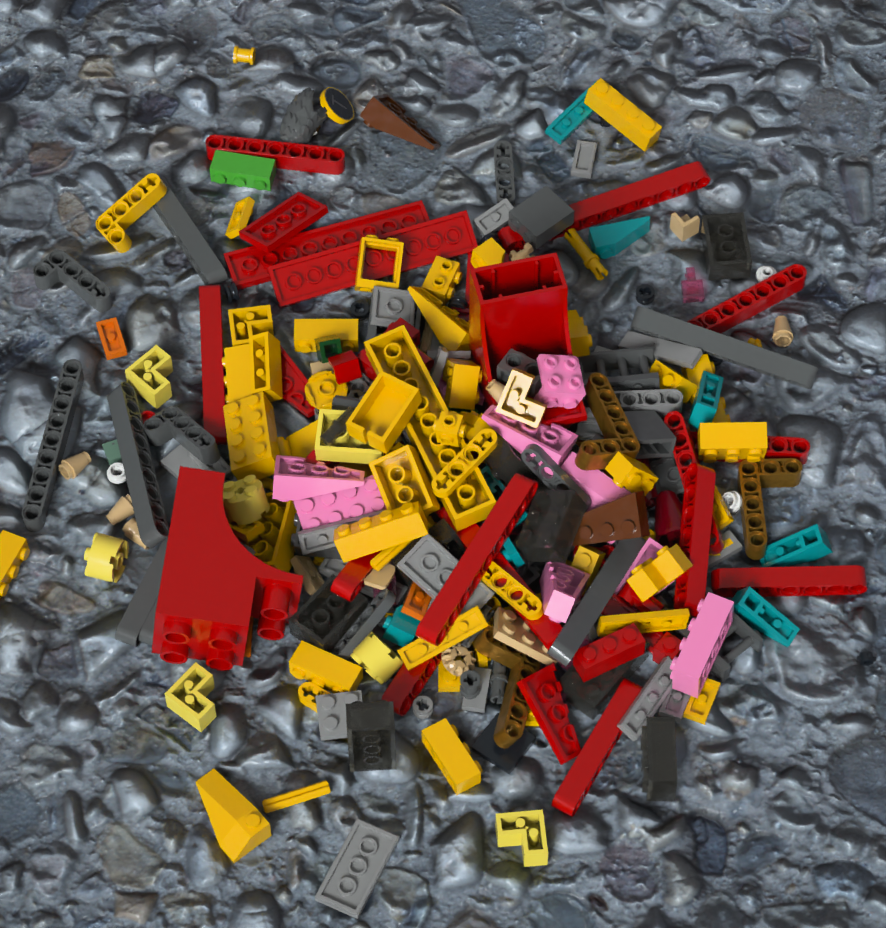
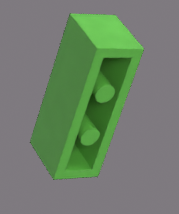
(243, 170)

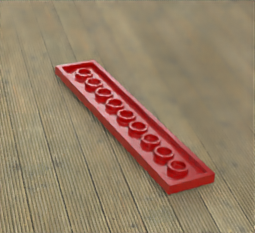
(250, 264)
(337, 267)

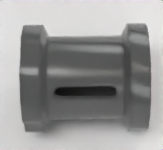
(467, 678)

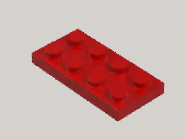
(283, 222)

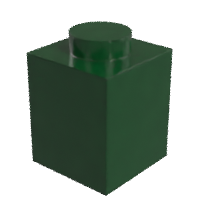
(327, 347)

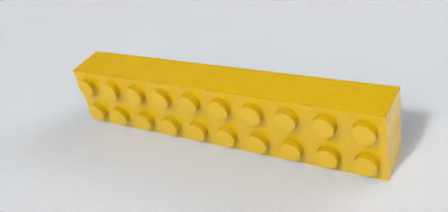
(398, 356)

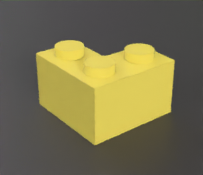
(149, 376)
(189, 698)
(524, 829)

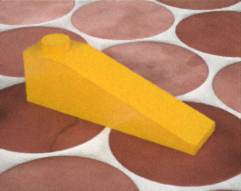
(444, 321)
(233, 818)

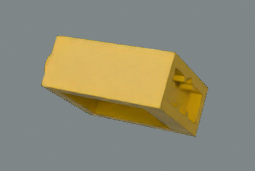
(389, 244)

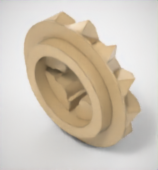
(458, 667)

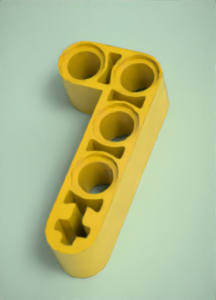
(150, 191)

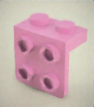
(560, 381)

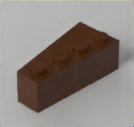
(614, 521)

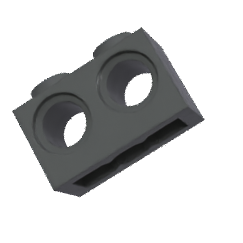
(521, 361)

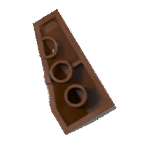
(389, 116)

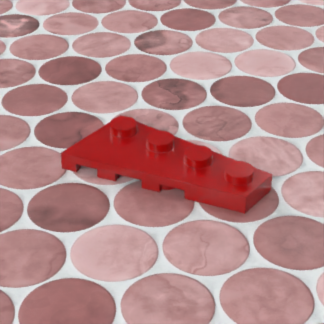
(547, 706)

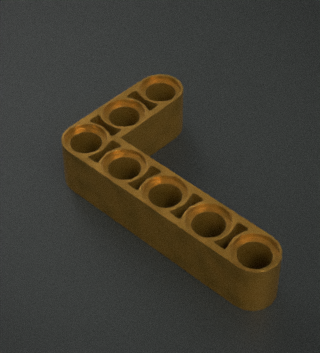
(612, 423)
(750, 480)
(514, 706)

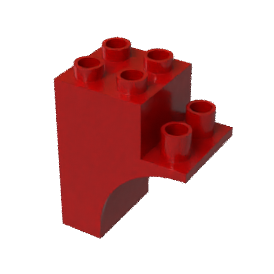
(522, 309)
(215, 582)

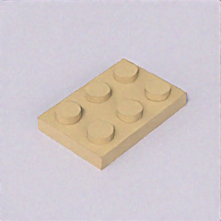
(516, 634)

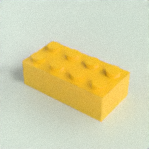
(251, 436)

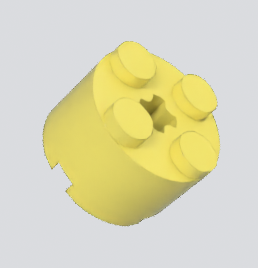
(244, 500)
(106, 557)
(377, 658)

